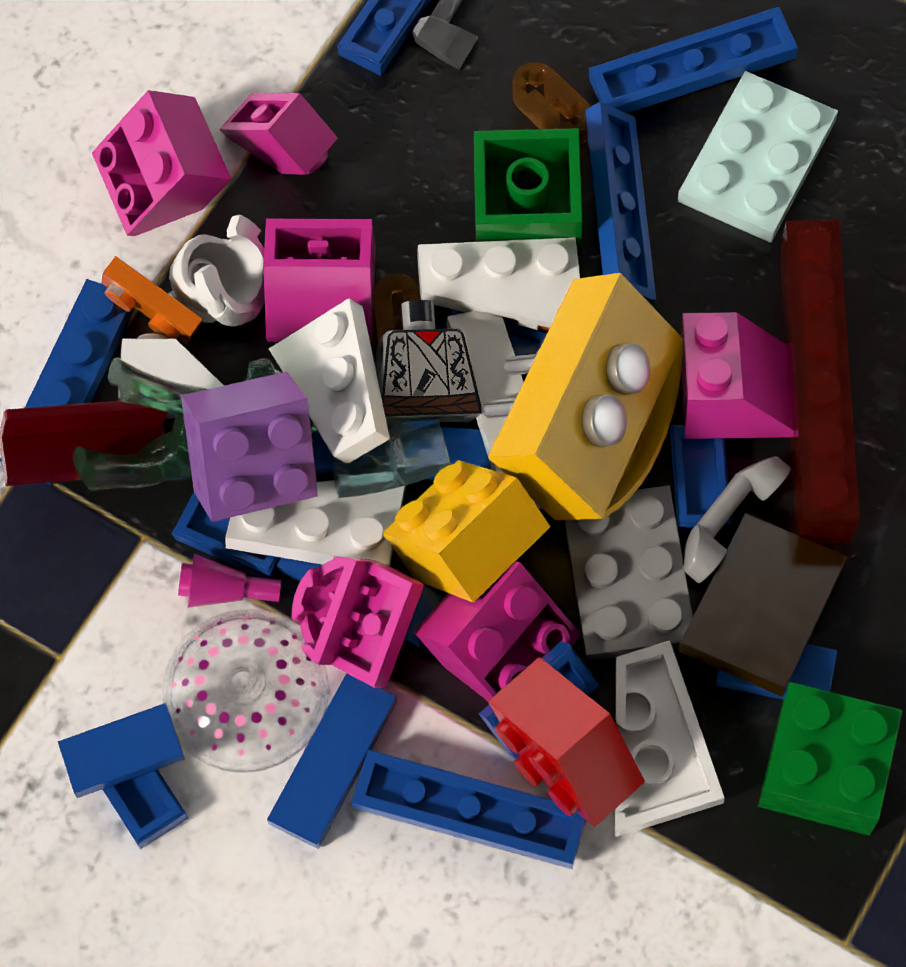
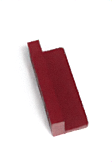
(41, 441)

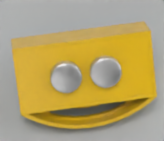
(590, 401)

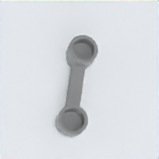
(702, 551)

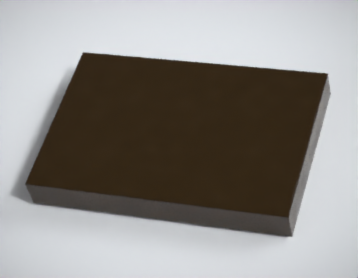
(763, 604)

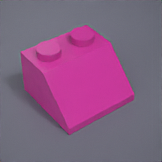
(733, 379)

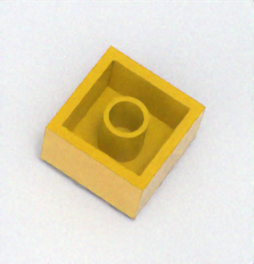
(466, 529)

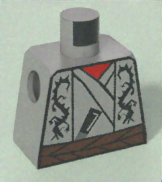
(425, 370)

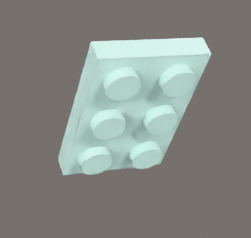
(757, 156)

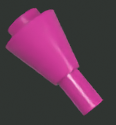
(214, 583)

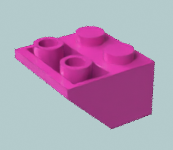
(160, 162)
(314, 269)
(498, 633)

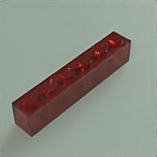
(819, 382)

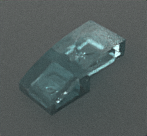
(410, 455)

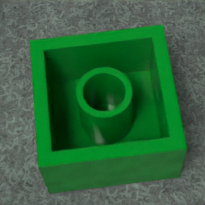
(527, 185)
(830, 758)

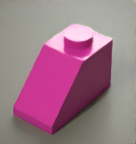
(281, 132)

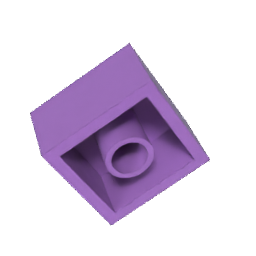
(250, 446)

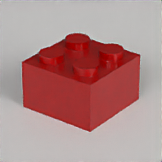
(565, 743)

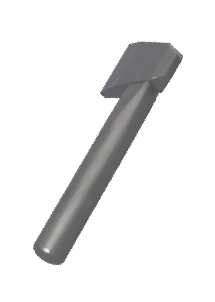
(442, 38)

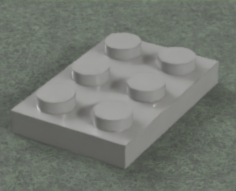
(629, 577)

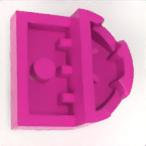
(355, 616)

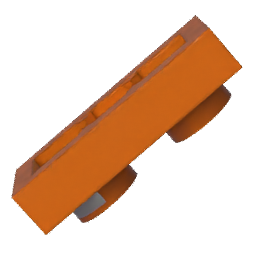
(131, 289)

